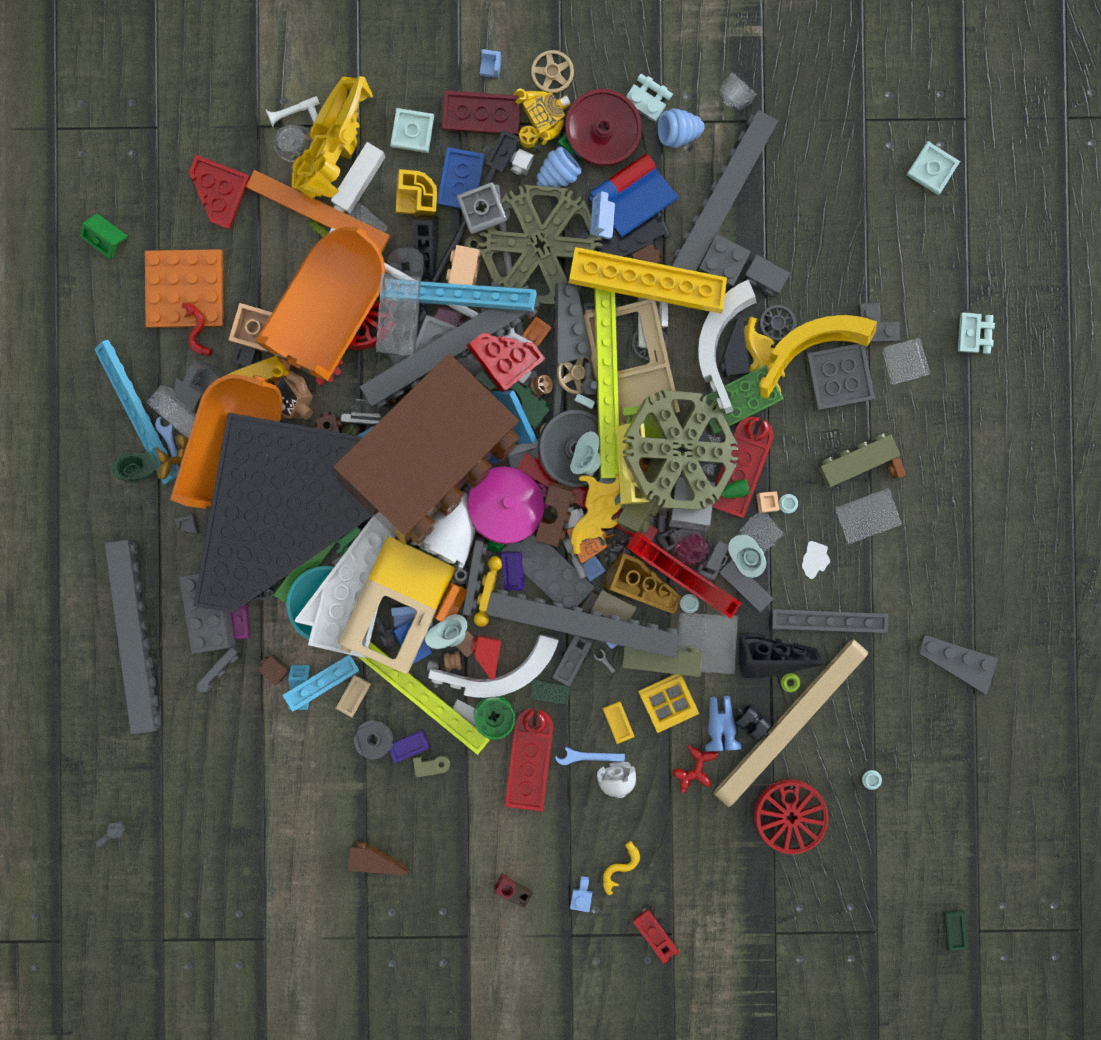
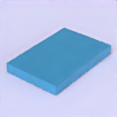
(511, 402)

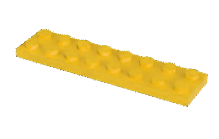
(648, 280)

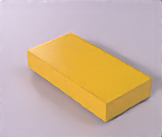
(618, 722)

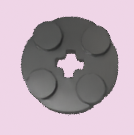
(410, 255)
(368, 749)

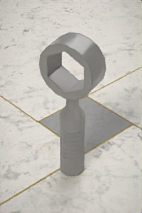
(576, 561)

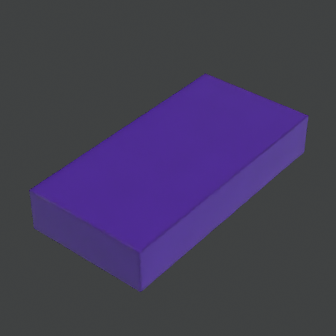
(512, 570)
(409, 746)

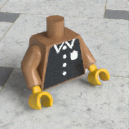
(294, 394)

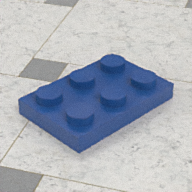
(460, 174)

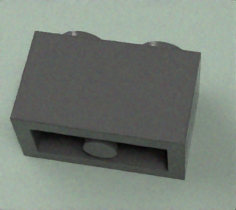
(766, 276)

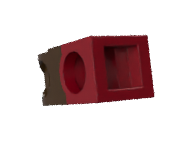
(512, 891)

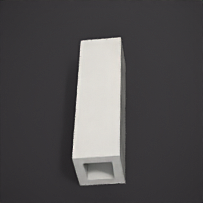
(358, 178)

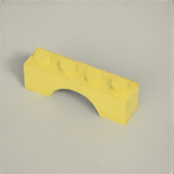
(628, 488)

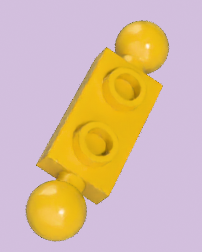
(488, 582)

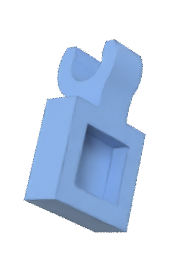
(581, 897)

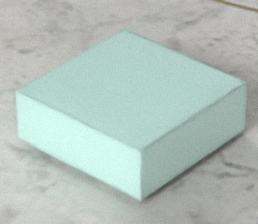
(584, 401)

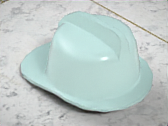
(586, 455)
(747, 555)
(447, 633)

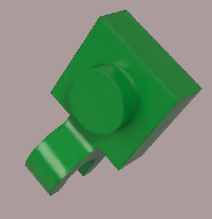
(347, 538)

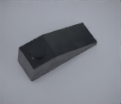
(426, 241)
(735, 356)

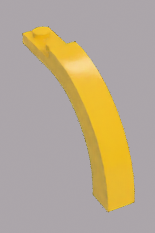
(817, 331)

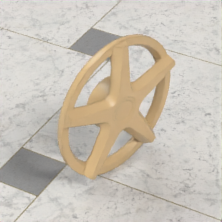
(552, 71)
(576, 373)

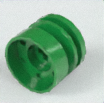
(491, 727)

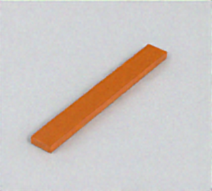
(310, 207)

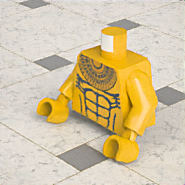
(544, 112)

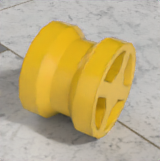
(528, 132)

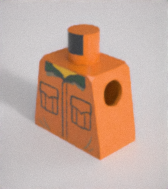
(592, 546)

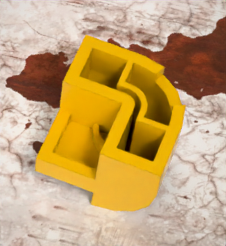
(415, 193)

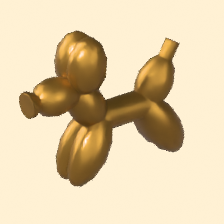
(166, 462)

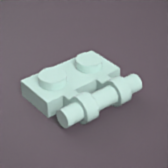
(645, 103)
(969, 333)

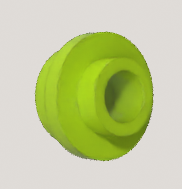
(796, 682)

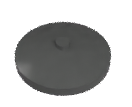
(558, 445)

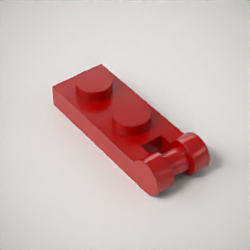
(655, 935)

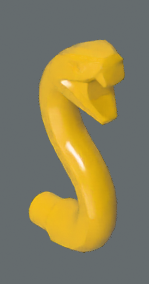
(635, 857)

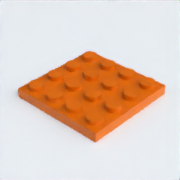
(180, 278)

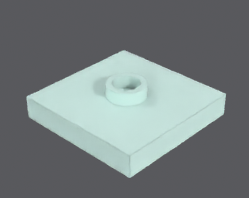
(412, 130)
(933, 168)

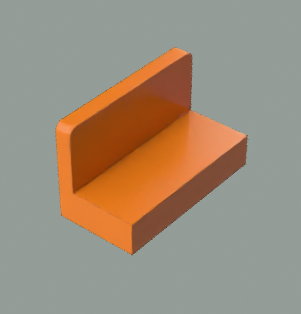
(451, 601)

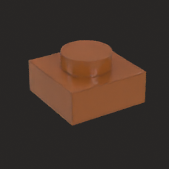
(896, 468)

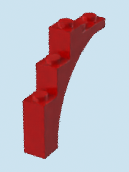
(683, 575)

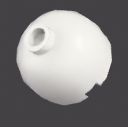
(617, 779)

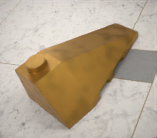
(637, 581)

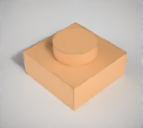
(767, 502)

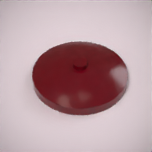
(603, 127)

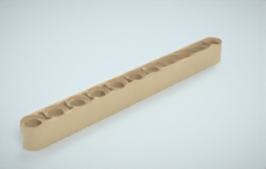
(790, 722)

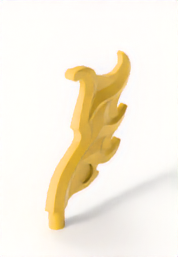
(758, 347)
(600, 509)

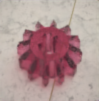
(691, 549)

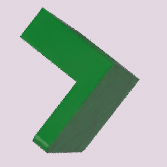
(101, 235)

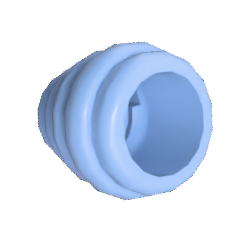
(679, 127)
(558, 169)

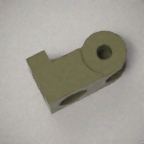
(431, 766)

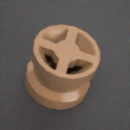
(540, 385)
(453, 661)

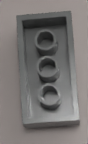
(206, 627)

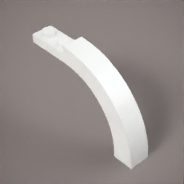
(734, 302)
(507, 683)

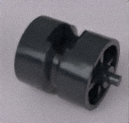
(752, 722)

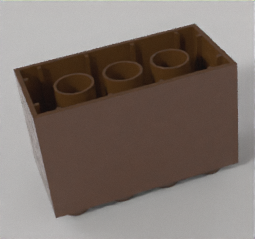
(428, 451)

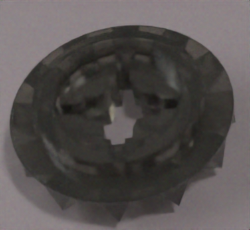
(616, 545)

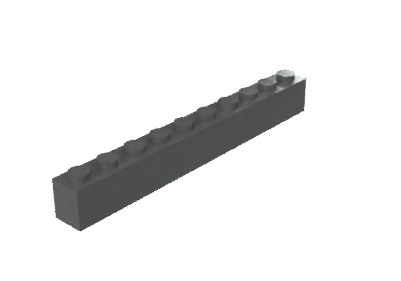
(724, 191)
(415, 367)
(584, 624)
(132, 637)

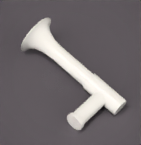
(307, 104)

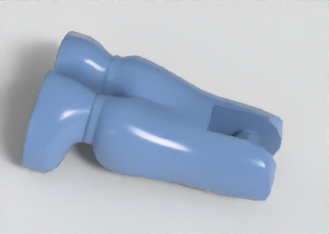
(721, 723)

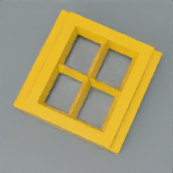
(668, 702)

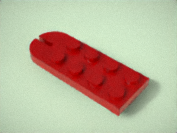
(751, 458)
(529, 761)

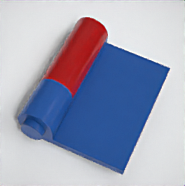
(637, 194)

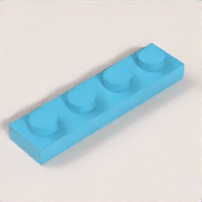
(320, 683)

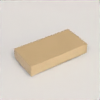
(353, 696)

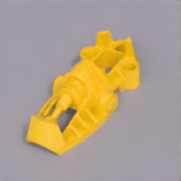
(332, 137)

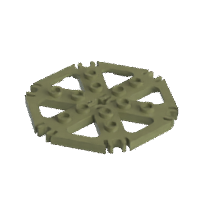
(521, 242)
(679, 464)

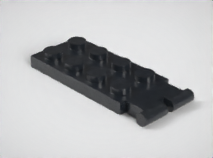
(634, 240)

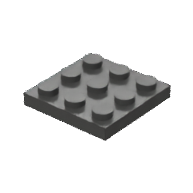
(840, 376)

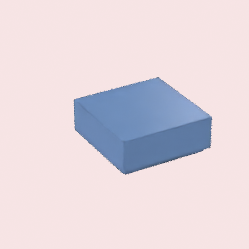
(593, 568)

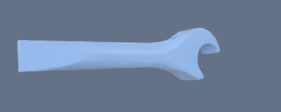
(168, 435)
(573, 756)

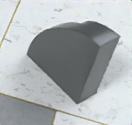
(187, 523)

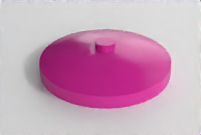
(506, 506)

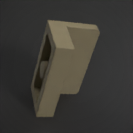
(614, 604)

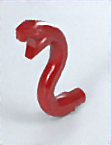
(198, 349)

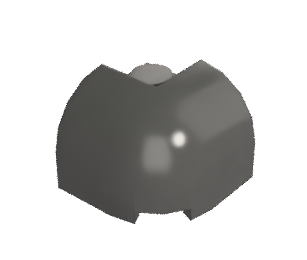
(194, 384)

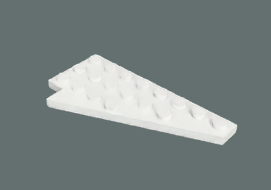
(337, 596)

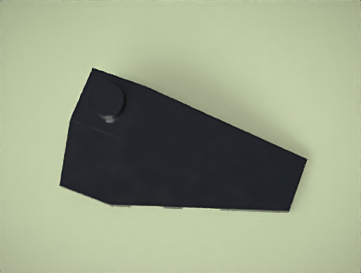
(767, 657)

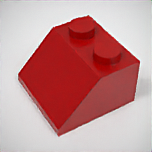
(486, 652)

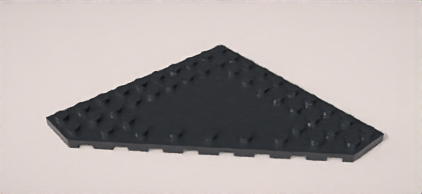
(272, 507)

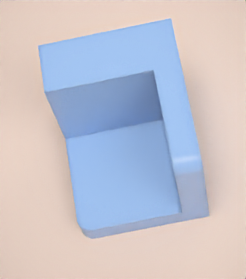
(490, 63)

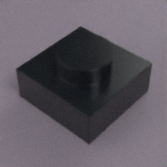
(244, 355)

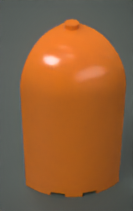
(326, 302)
(201, 458)

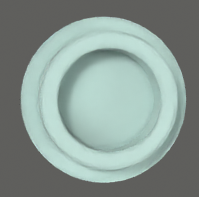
(788, 503)
(689, 603)
(871, 779)

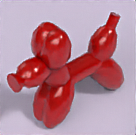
(697, 772)

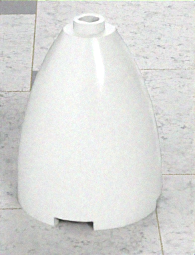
(452, 536)

